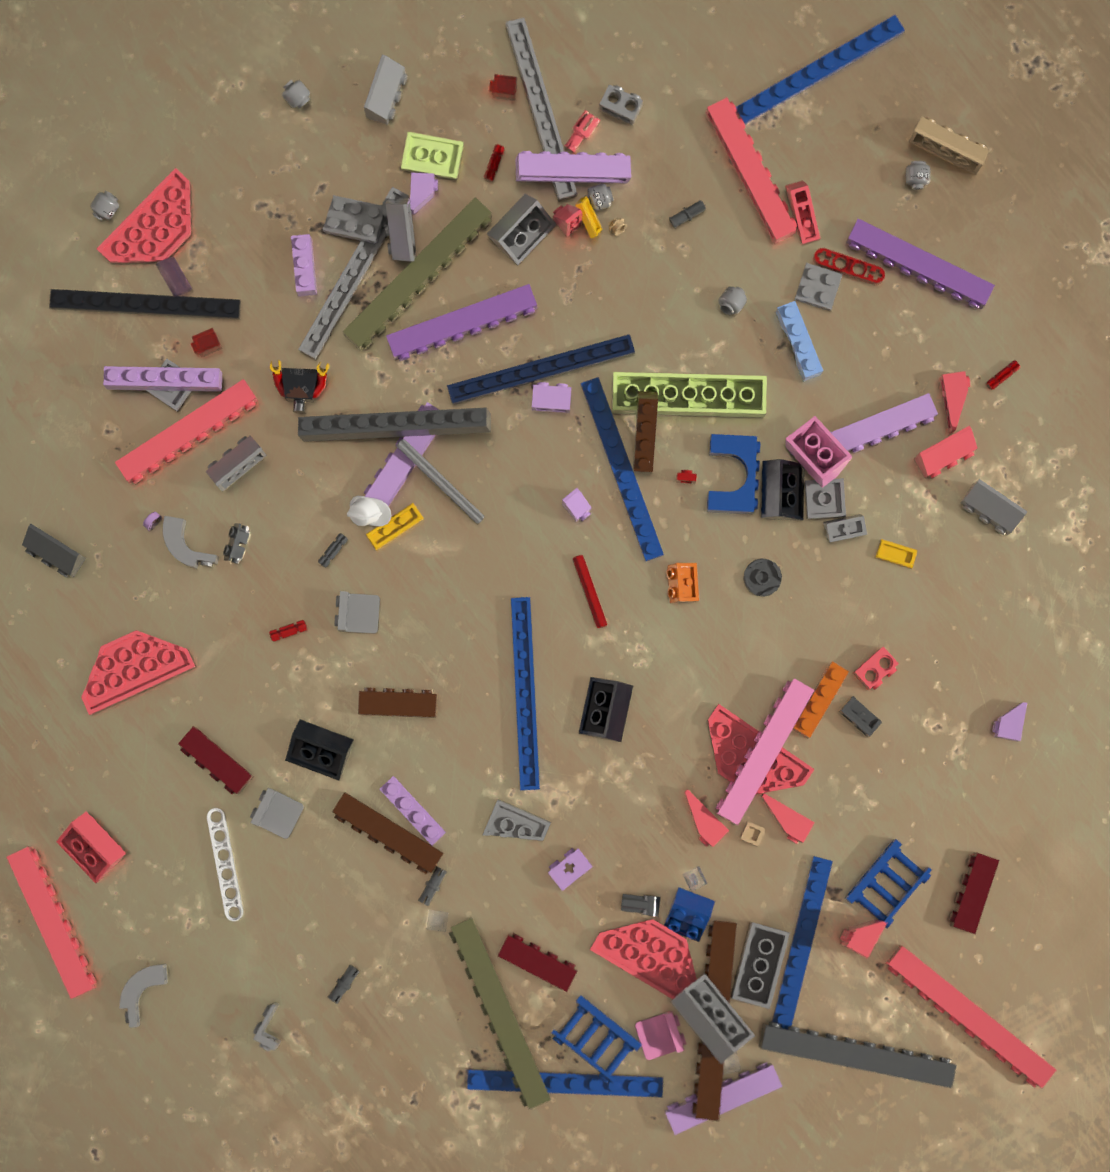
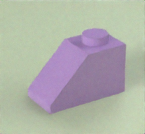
(422, 190)
(577, 505)
(1010, 724)

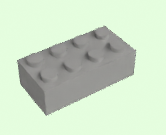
(760, 965)

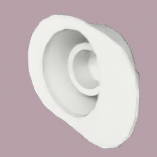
(369, 511)

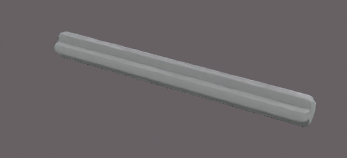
(440, 481)

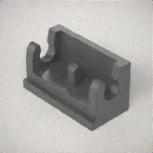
(860, 717)

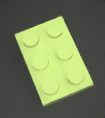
(432, 155)

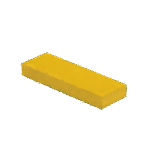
(396, 526)

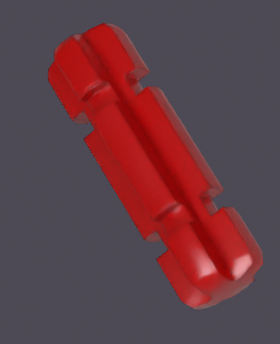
(494, 162)
(1003, 374)
(288, 630)

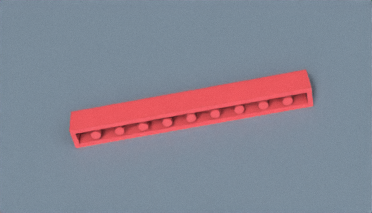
(973, 1018)

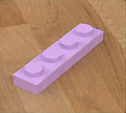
(412, 810)

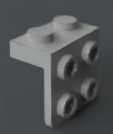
(357, 613)
(276, 813)
(266, 1040)

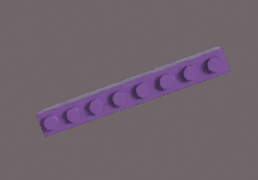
(920, 264)
(462, 322)

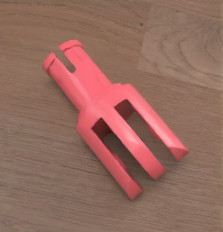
(582, 130)

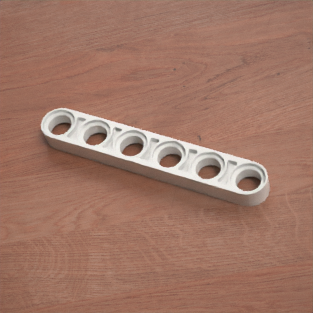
(221, 865)

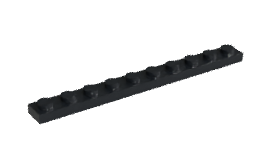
(145, 304)

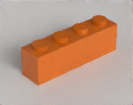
(820, 699)

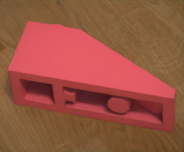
(803, 211)
(568, 219)
(954, 393)
(789, 820)
(706, 823)

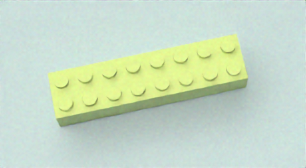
(692, 394)

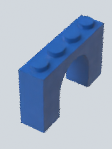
(745, 450)

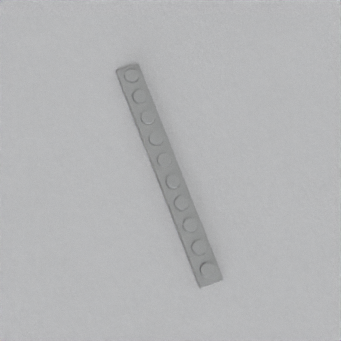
(537, 97)
(344, 289)

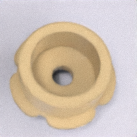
(617, 226)

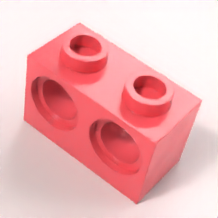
(873, 665)

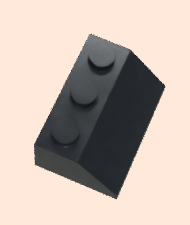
(782, 490)
(606, 709)
(319, 749)

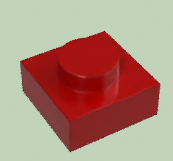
(686, 476)

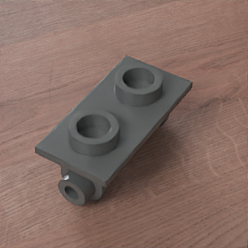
(233, 550)

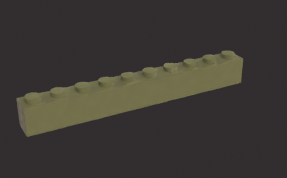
(418, 274)
(500, 1013)

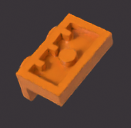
(683, 582)

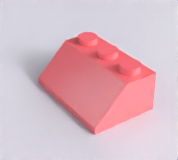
(946, 453)
(90, 847)
(862, 937)

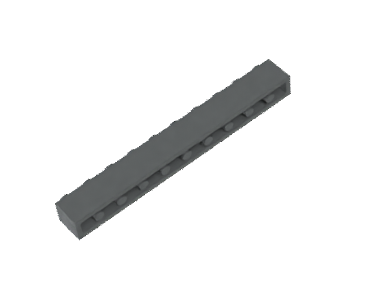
(394, 424)
(857, 1055)

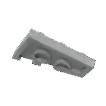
(516, 823)

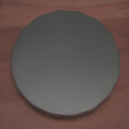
(762, 577)

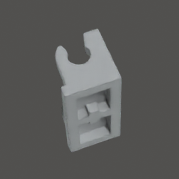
(845, 528)

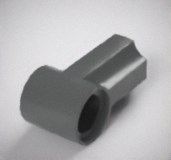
(643, 904)

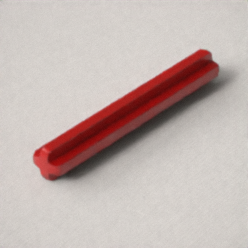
(590, 592)

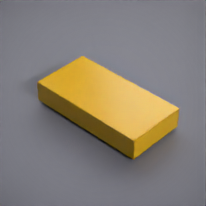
(589, 217)
(896, 554)

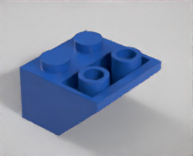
(689, 914)

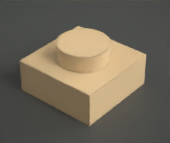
(752, 833)

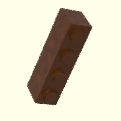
(645, 431)
(397, 703)

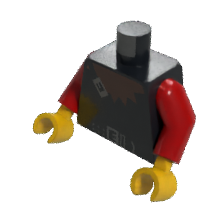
(299, 384)

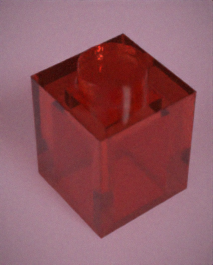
(503, 87)
(206, 343)

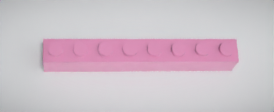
(765, 751)

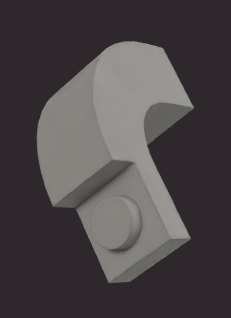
(174, 539)
(135, 986)

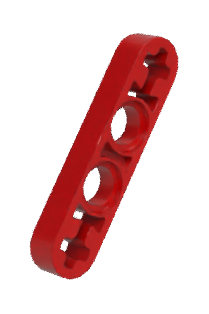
(849, 263)

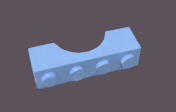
(796, 331)

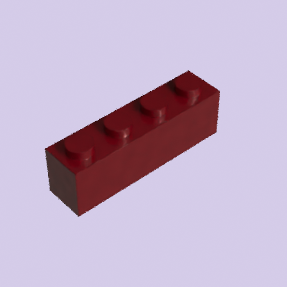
(215, 760)
(974, 892)
(538, 963)

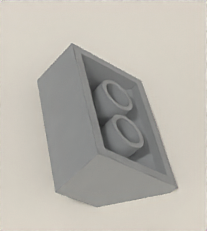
(385, 90)
(521, 228)
(400, 229)
(235, 462)
(993, 507)

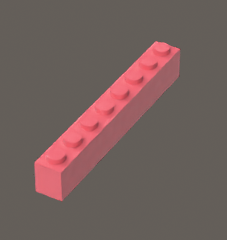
(751, 171)
(186, 431)
(51, 922)

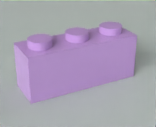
(304, 265)

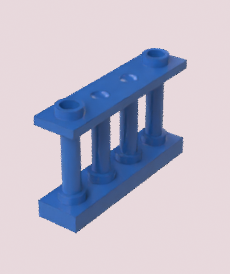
(869, 880)
(614, 1032)

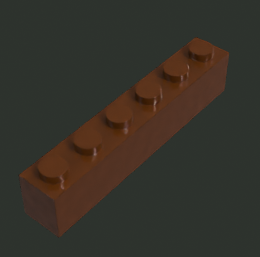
(387, 832)

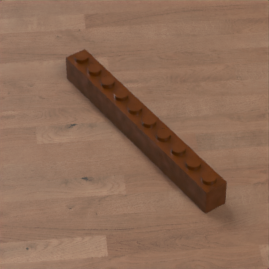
(720, 974)

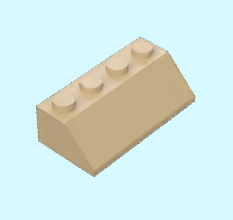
(949, 145)

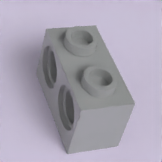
(618, 108)

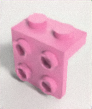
(660, 1035)

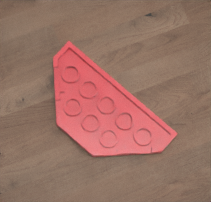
(154, 226)
(132, 666)
(731, 741)
(649, 954)

